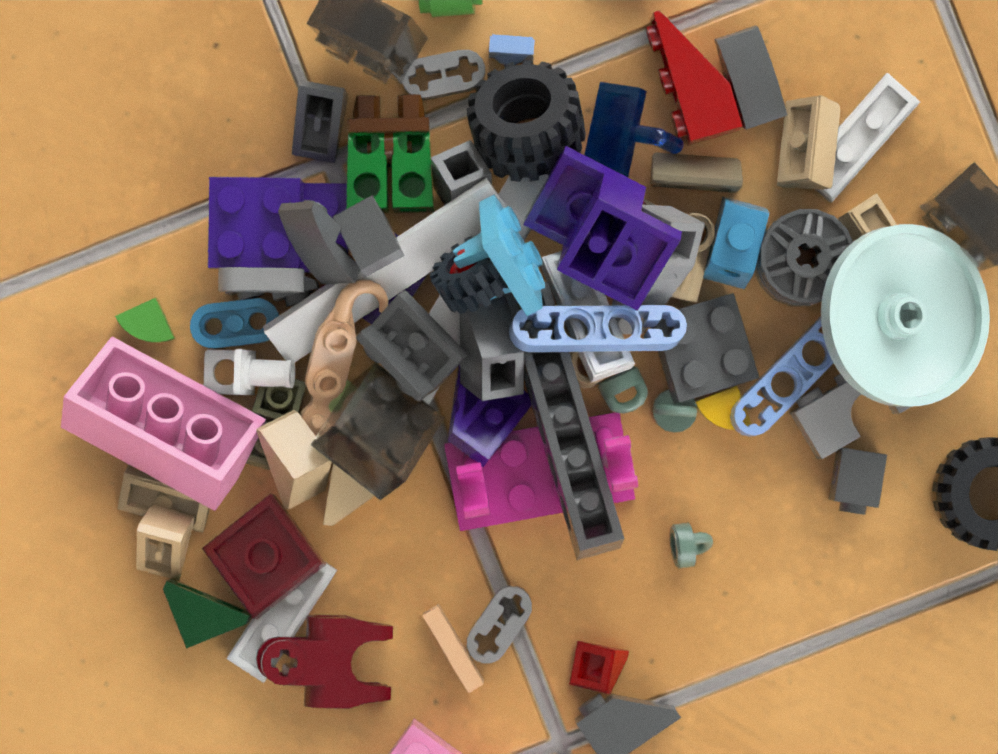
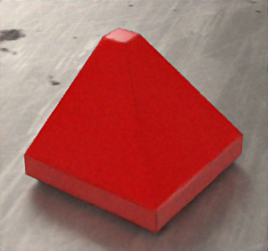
(597, 666)

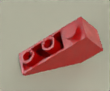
(699, 90)

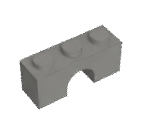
(827, 417)

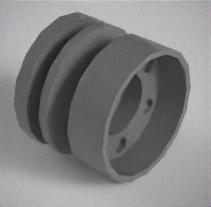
(777, 264)

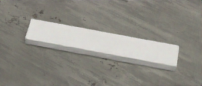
(422, 246)

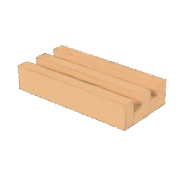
(453, 648)

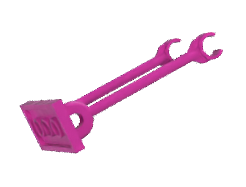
(519, 481)

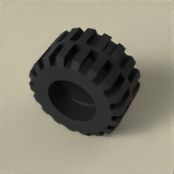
(519, 95)
(954, 488)

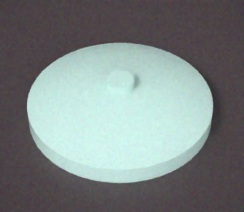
(905, 315)

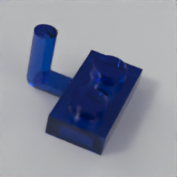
(617, 128)

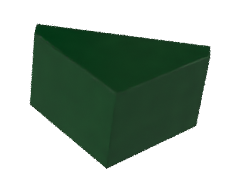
(201, 614)

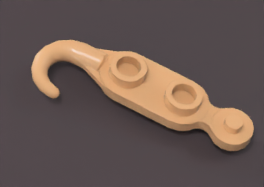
(334, 352)

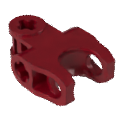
(324, 661)

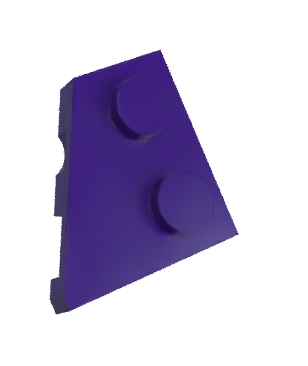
(483, 426)

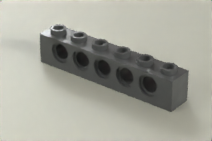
(569, 444)

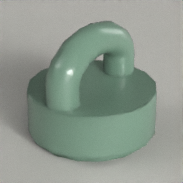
(620, 383)
(673, 416)
(687, 545)

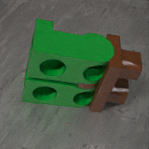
(393, 143)

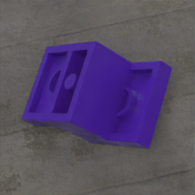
(247, 224)
(602, 228)

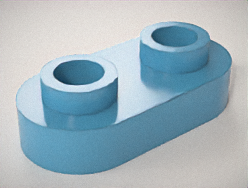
(235, 323)

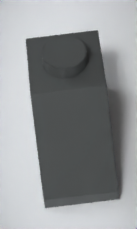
(622, 722)

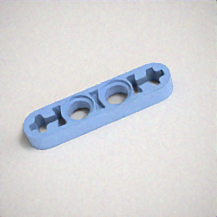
(598, 335)
(792, 364)

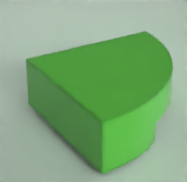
(147, 322)

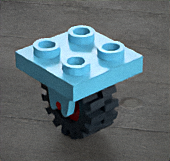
(491, 264)

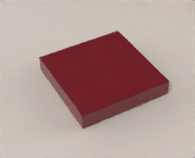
(263, 556)

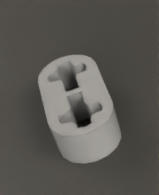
(440, 64)
(261, 280)
(490, 618)

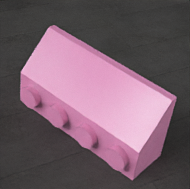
(161, 422)

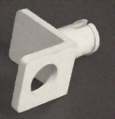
(247, 372)

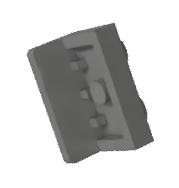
(411, 347)

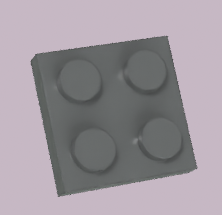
(711, 353)

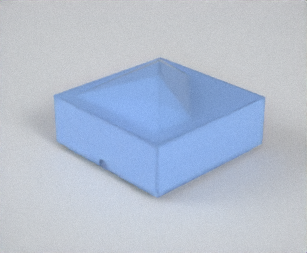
(511, 48)

